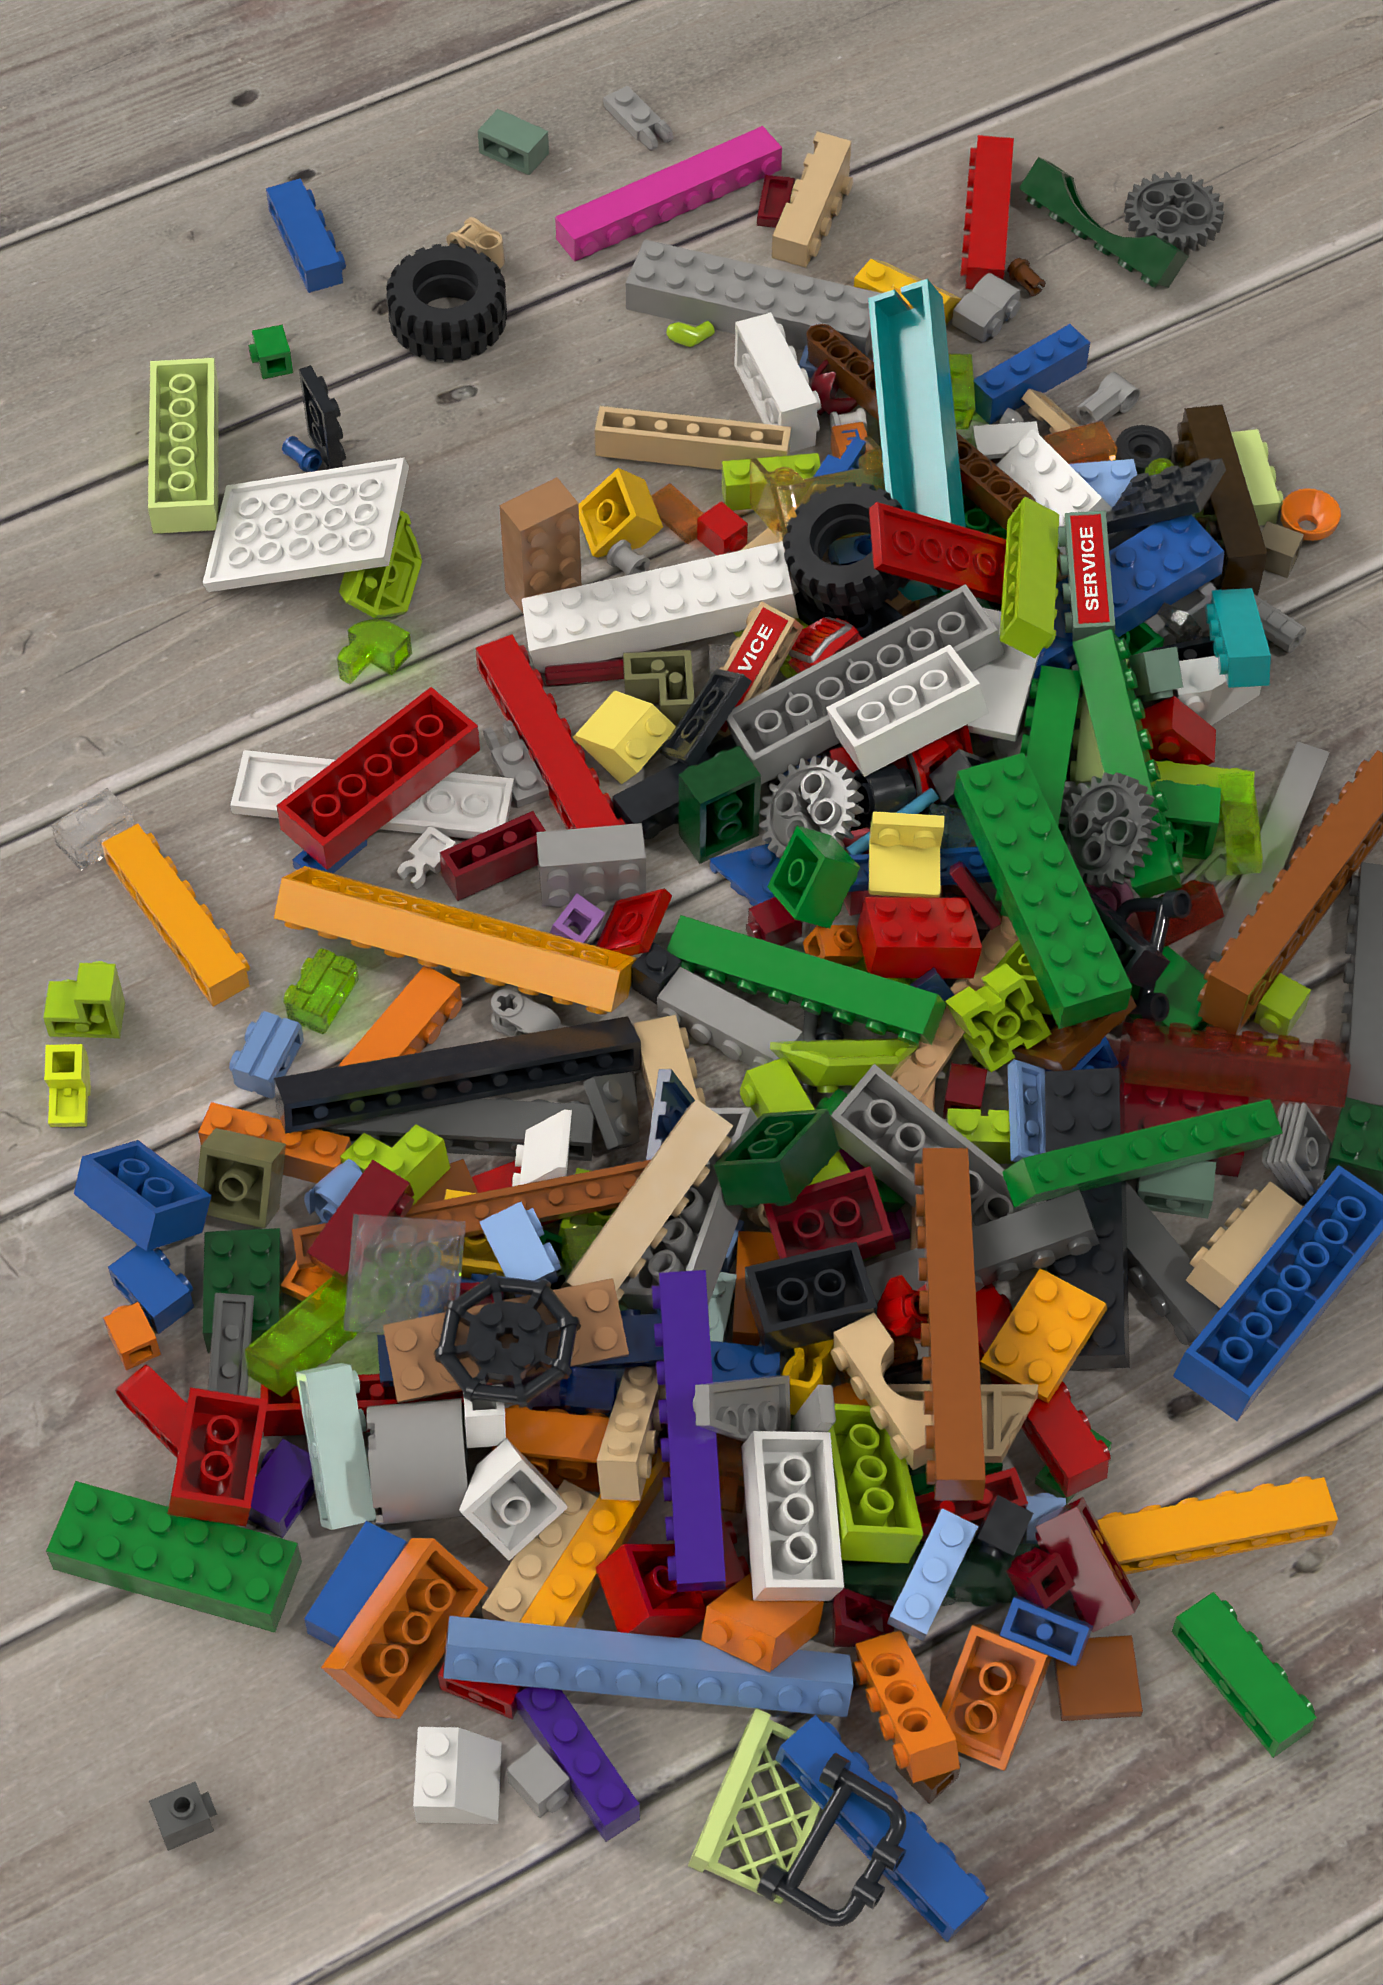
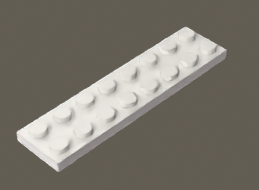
(456, 806)

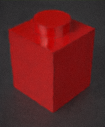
(722, 530)

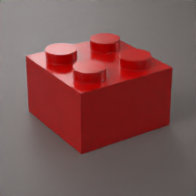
(643, 1596)

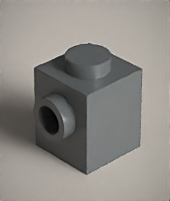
(183, 1815)

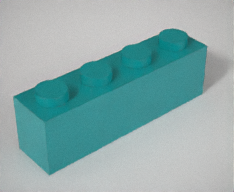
(1238, 638)

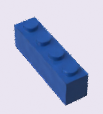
(305, 235)
(1034, 368)

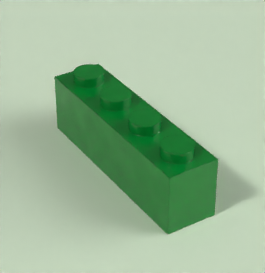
(1244, 1674)

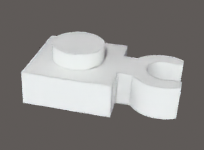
(425, 856)

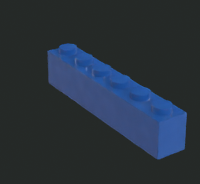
(928, 1870)

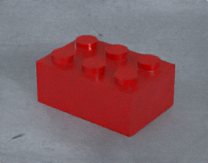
(917, 933)
(218, 1457)

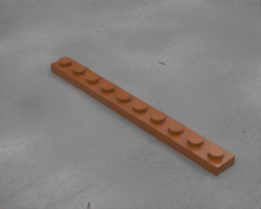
(549, 1199)

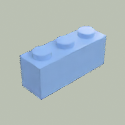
(932, 1574)

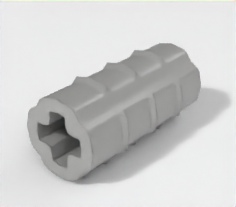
(1279, 627)

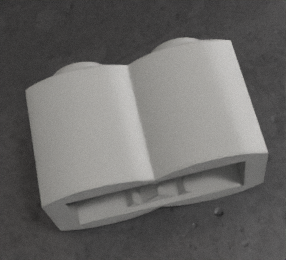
(986, 308)

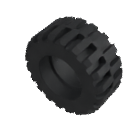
(444, 274)
(815, 528)

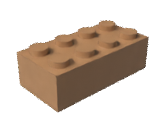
(540, 542)

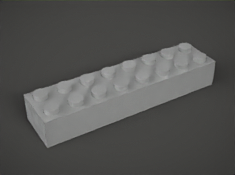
(722, 290)
(793, 716)

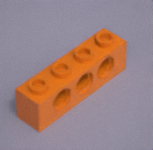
(905, 1706)

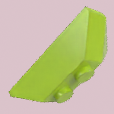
(389, 588)
(841, 1061)

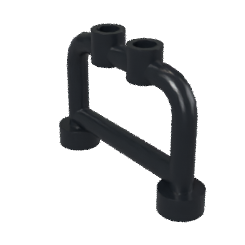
(1173, 905)
(887, 1853)

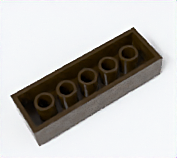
(1229, 510)

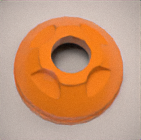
(1311, 506)

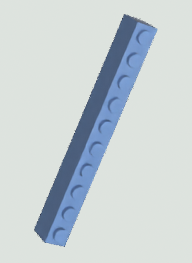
(642, 1667)

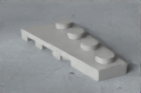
(744, 1406)

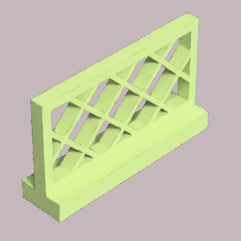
(729, 1802)

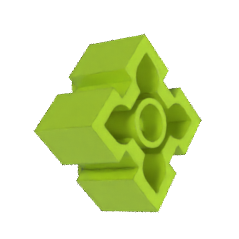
(998, 1017)

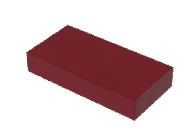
(774, 196)
(976, 894)

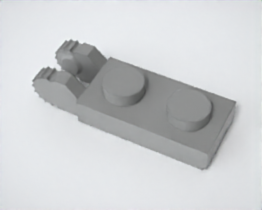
(637, 117)
(515, 762)

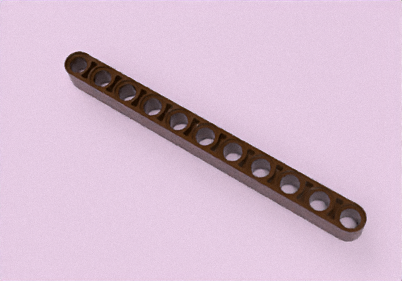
(980, 478)

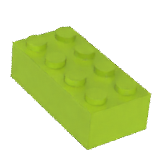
(872, 1491)

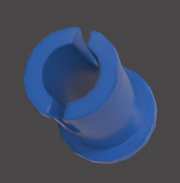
(307, 458)

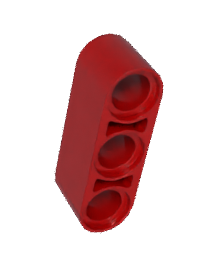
(155, 1406)

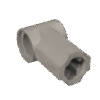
(1112, 396)

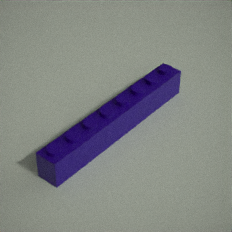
(689, 1448)

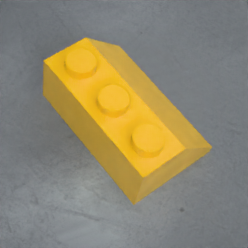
(884, 277)

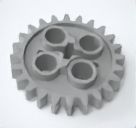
(825, 803)

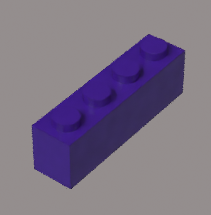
(579, 1755)

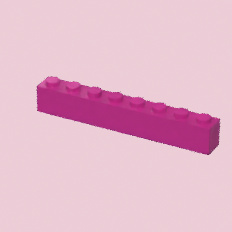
(668, 193)

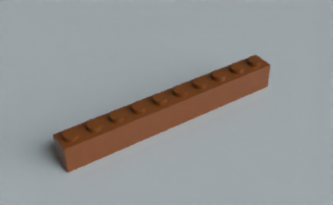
(950, 1326)

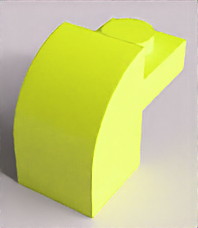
(68, 1083)

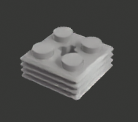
(1299, 1153)

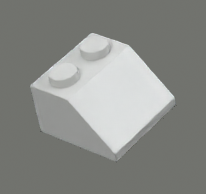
(544, 1150)
(510, 1500)
(456, 1777)

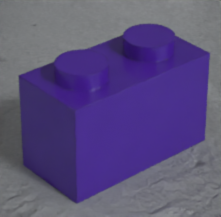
(281, 1488)

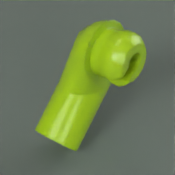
(689, 335)

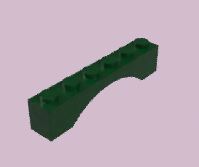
(1056, 190)

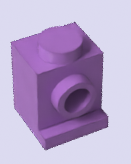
(581, 915)

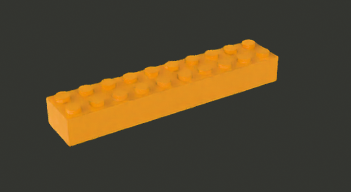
(455, 939)

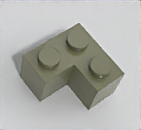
(661, 679)

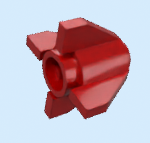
(900, 1308)

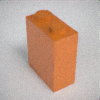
(759, 1630)

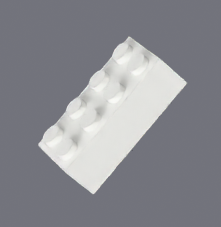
(775, 379)
(1050, 479)
(907, 710)
(792, 1516)

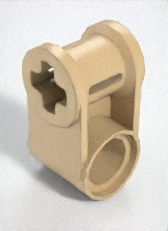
(480, 238)

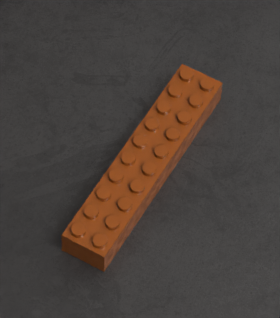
(1297, 901)

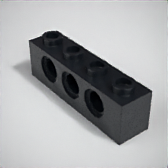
(1137, 955)

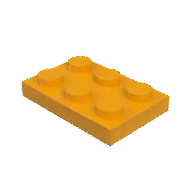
(1044, 1334)

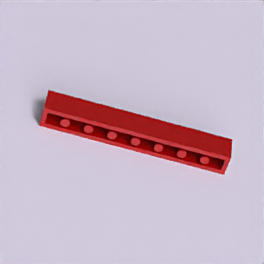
(548, 738)

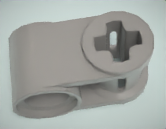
(521, 1017)

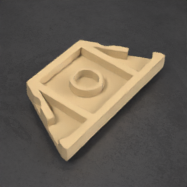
(1002, 1412)

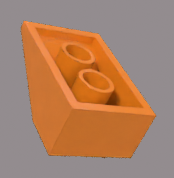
(992, 1694)

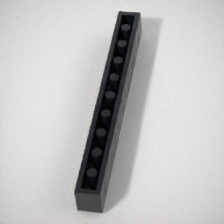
(456, 1074)

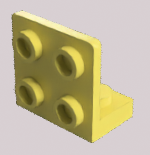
(905, 854)

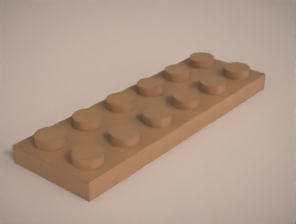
(414, 1340)

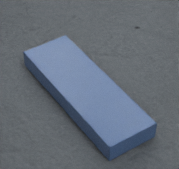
(1026, 1109)

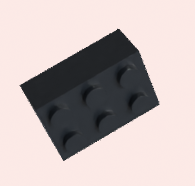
(808, 1296)

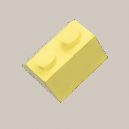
(624, 734)

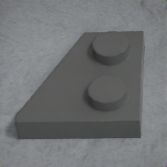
(615, 1108)

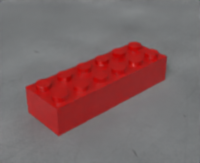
(378, 778)

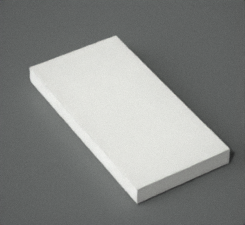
(1004, 688)

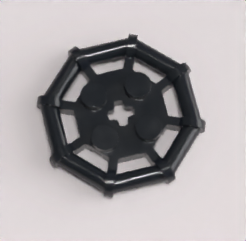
(501, 1319)

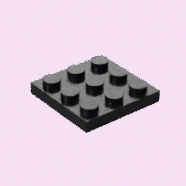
(1165, 495)

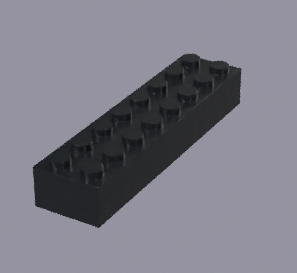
(1079, 1110)

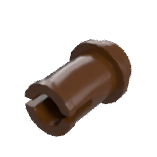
(1020, 271)

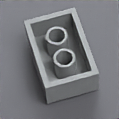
(592, 862)

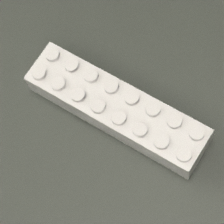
(656, 607)

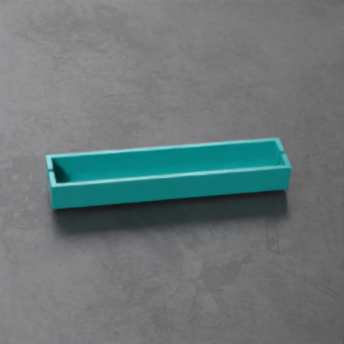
(916, 408)

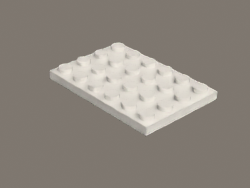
(306, 525)

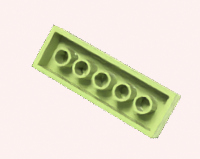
(183, 445)

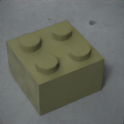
(241, 1176)

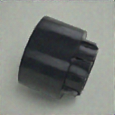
(884, 791)

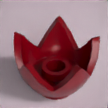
(827, 392)

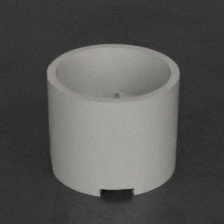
(418, 1460)

